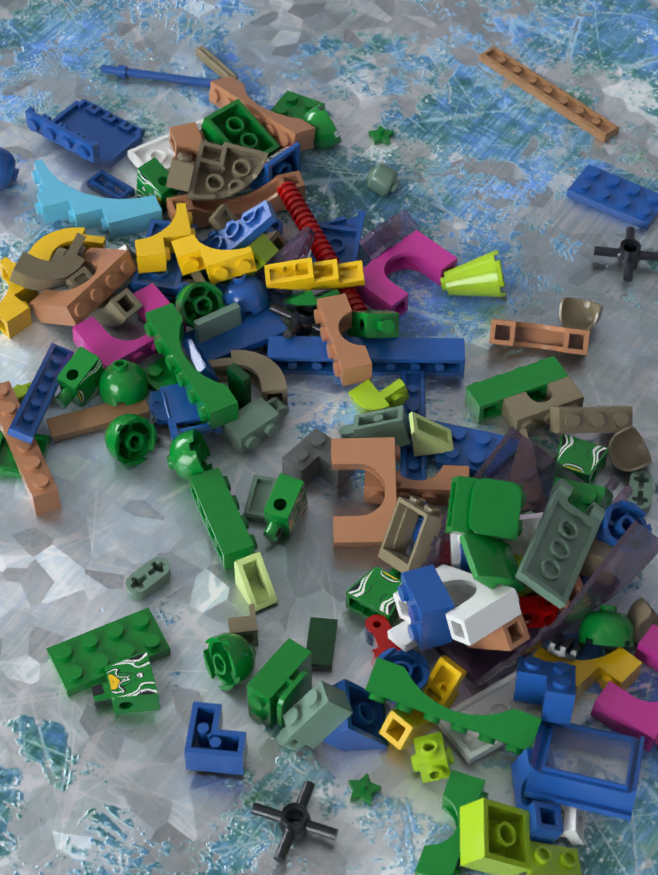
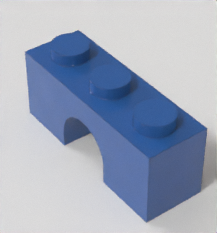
(544, 818)

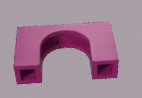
(412, 253)
(95, 339)
(625, 712)

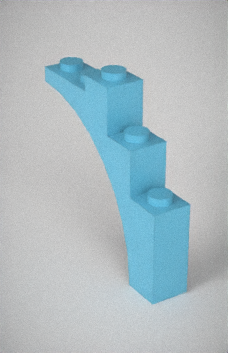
(87, 211)

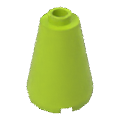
(476, 277)

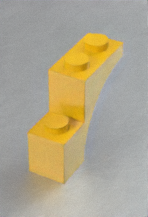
(156, 249)
(218, 263)
(14, 307)
(618, 667)

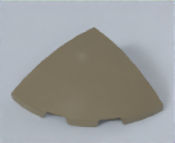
(224, 170)

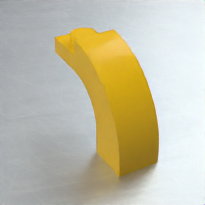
(47, 245)
(442, 688)

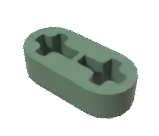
(645, 493)
(146, 577)

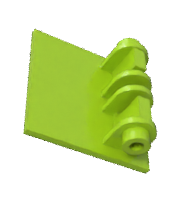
(553, 860)

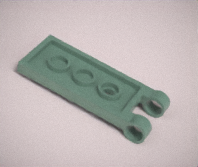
(557, 557)

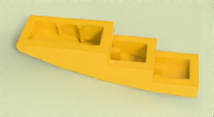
(310, 275)

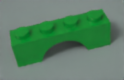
(445, 856)

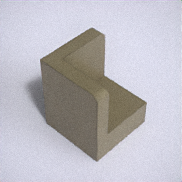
(245, 626)

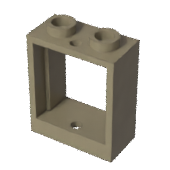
(401, 529)

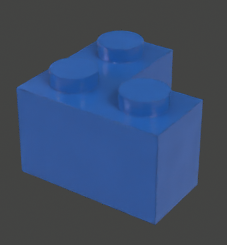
(427, 607)
(546, 685)
(209, 746)

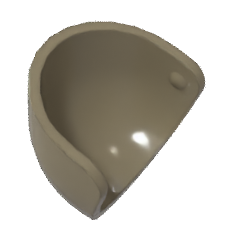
(579, 313)
(628, 450)
(642, 618)

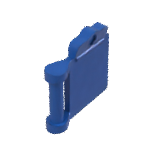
(173, 408)

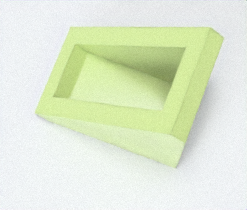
(429, 436)
(254, 581)

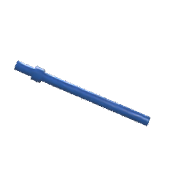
(123, 71)

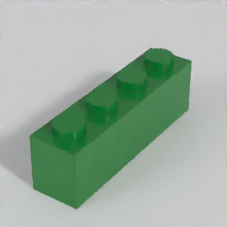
(487, 396)
(222, 517)

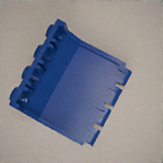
(88, 132)

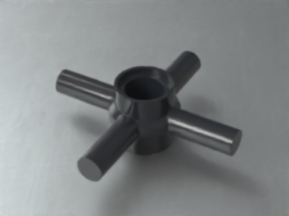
(628, 254)
(301, 320)
(290, 831)

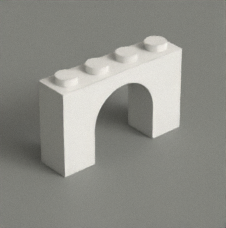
(479, 609)

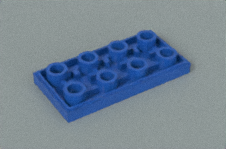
(248, 336)

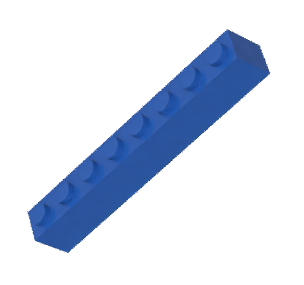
(388, 355)

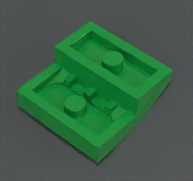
(307, 297)
(491, 561)

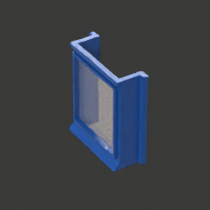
(585, 769)

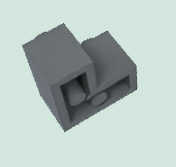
(313, 458)

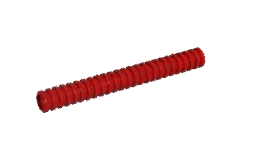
(321, 247)

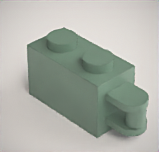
(255, 424)
(380, 424)
(314, 717)

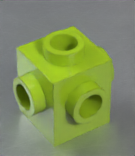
(432, 763)

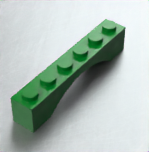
(212, 399)
(508, 727)

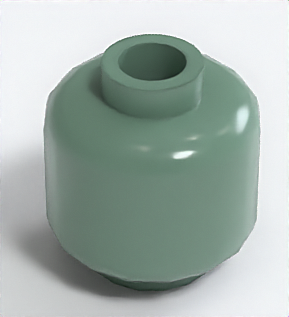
(382, 180)

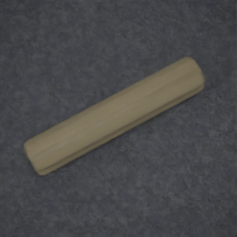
(214, 63)

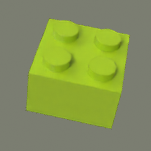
(494, 838)

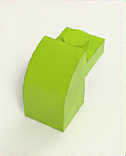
(368, 399)

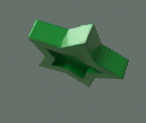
(381, 135)
(363, 789)

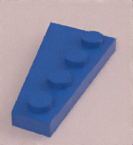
(243, 231)

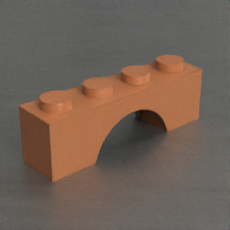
(186, 139)
(539, 336)
(350, 360)
(433, 490)

